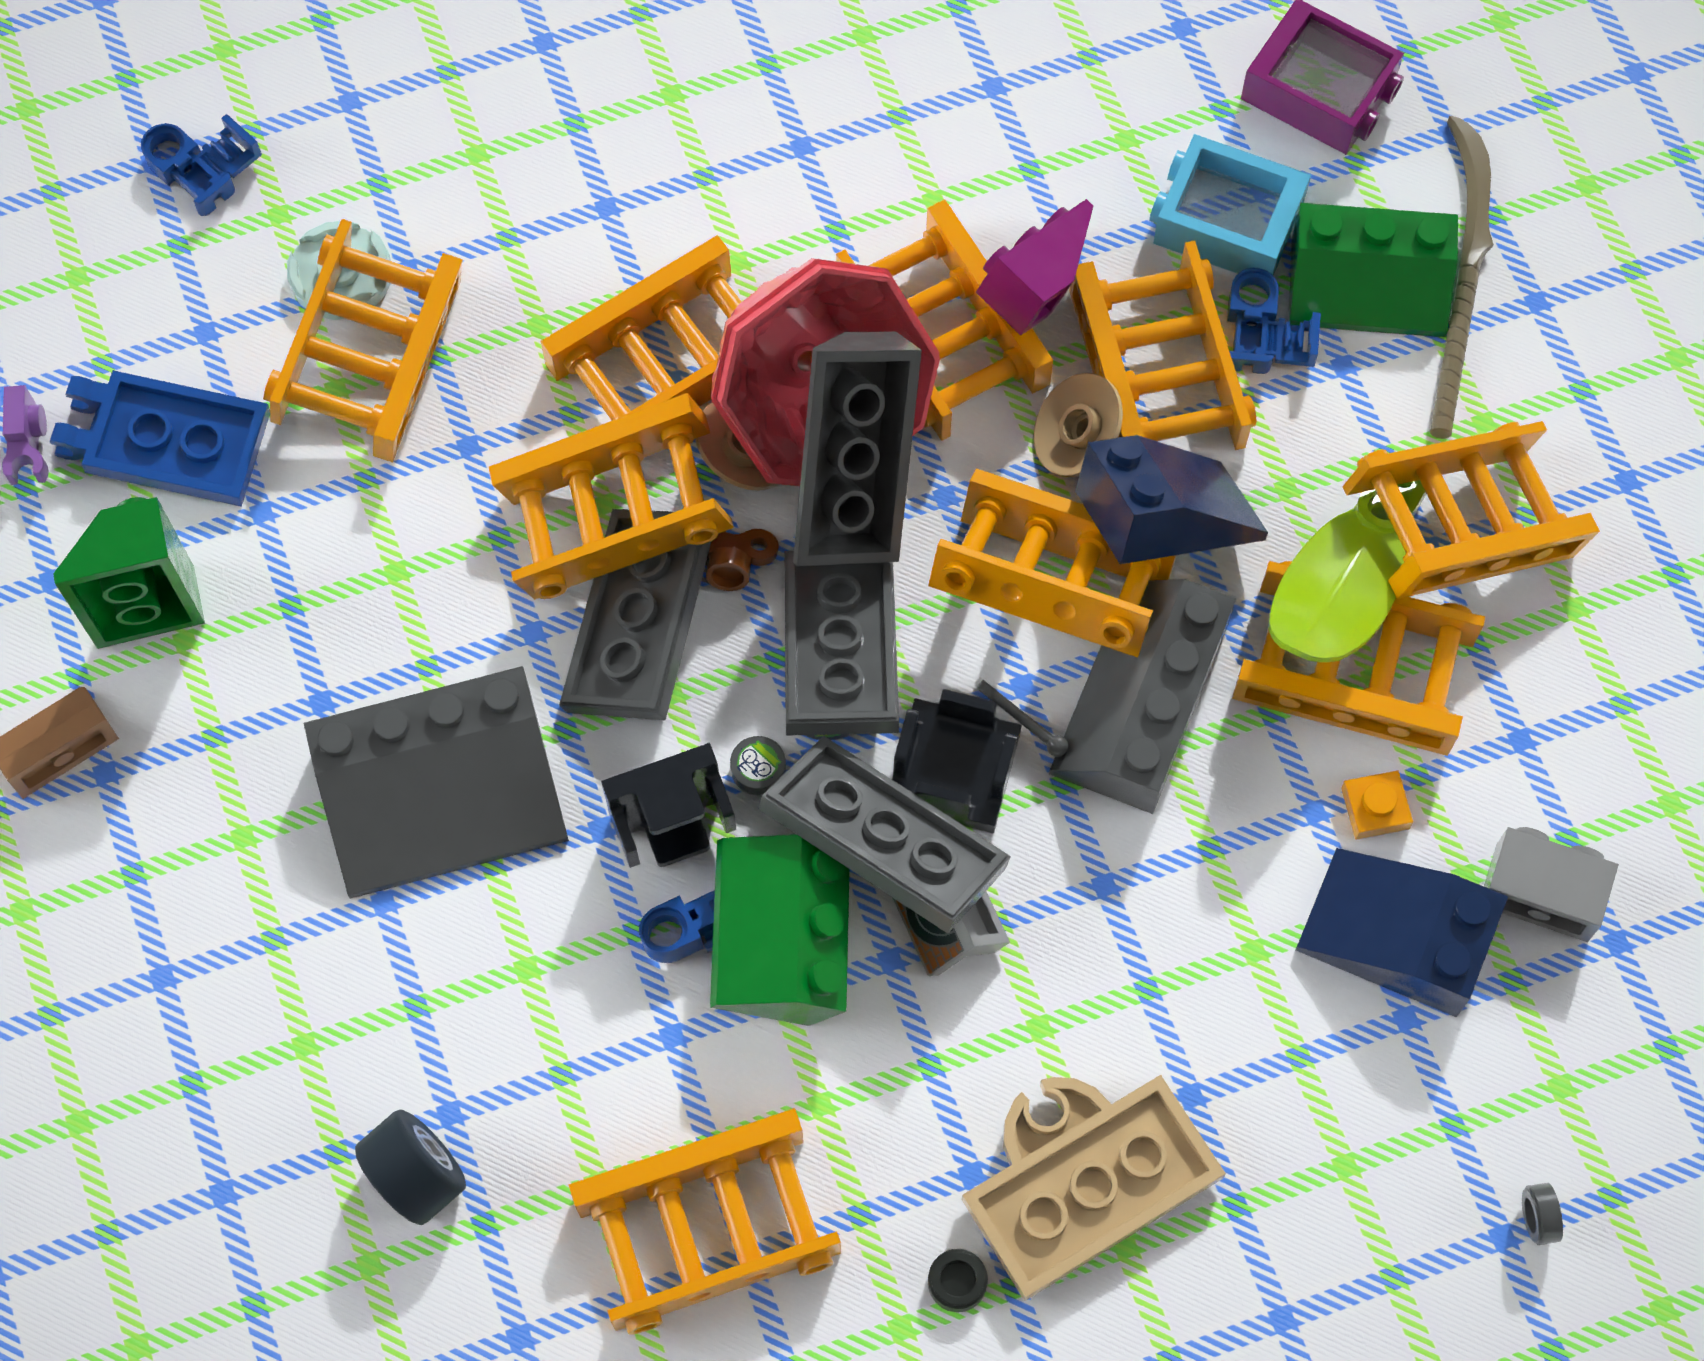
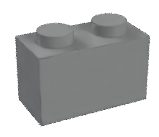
(1551, 882)

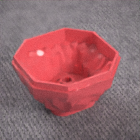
(770, 345)

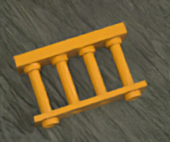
(625, 315)
(1109, 342)
(1022, 356)
(402, 376)
(594, 451)
(1052, 525)
(1468, 555)
(1374, 708)
(662, 1180)

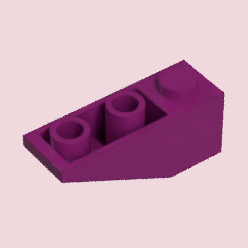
(1038, 270)

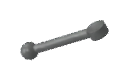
(1056, 745)

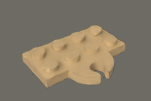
(1087, 1178)

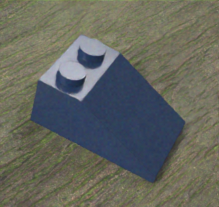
(1162, 500)
(1403, 927)

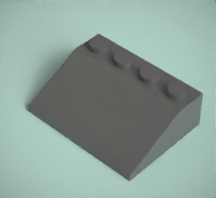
(435, 782)

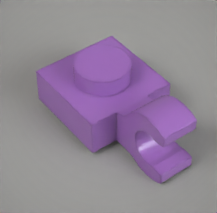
(22, 427)

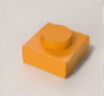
(1377, 804)

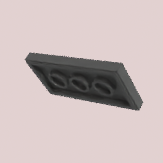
(634, 632)
(840, 649)
(884, 833)

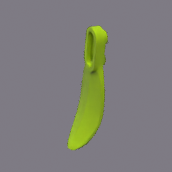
(1339, 582)

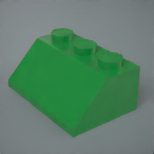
(1373, 269)
(130, 576)
(779, 930)

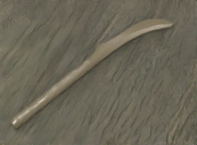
(1475, 246)

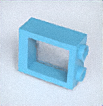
(1230, 205)

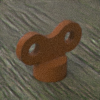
(733, 554)

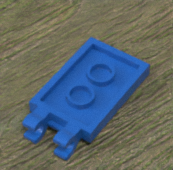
(164, 436)

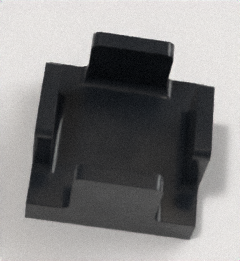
(957, 757)
(668, 805)

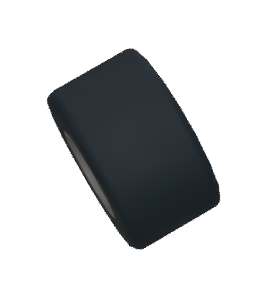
(410, 1167)

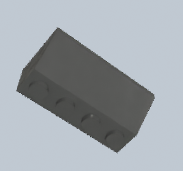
(857, 449)
(1140, 707)

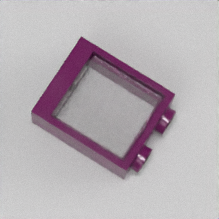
(1323, 77)

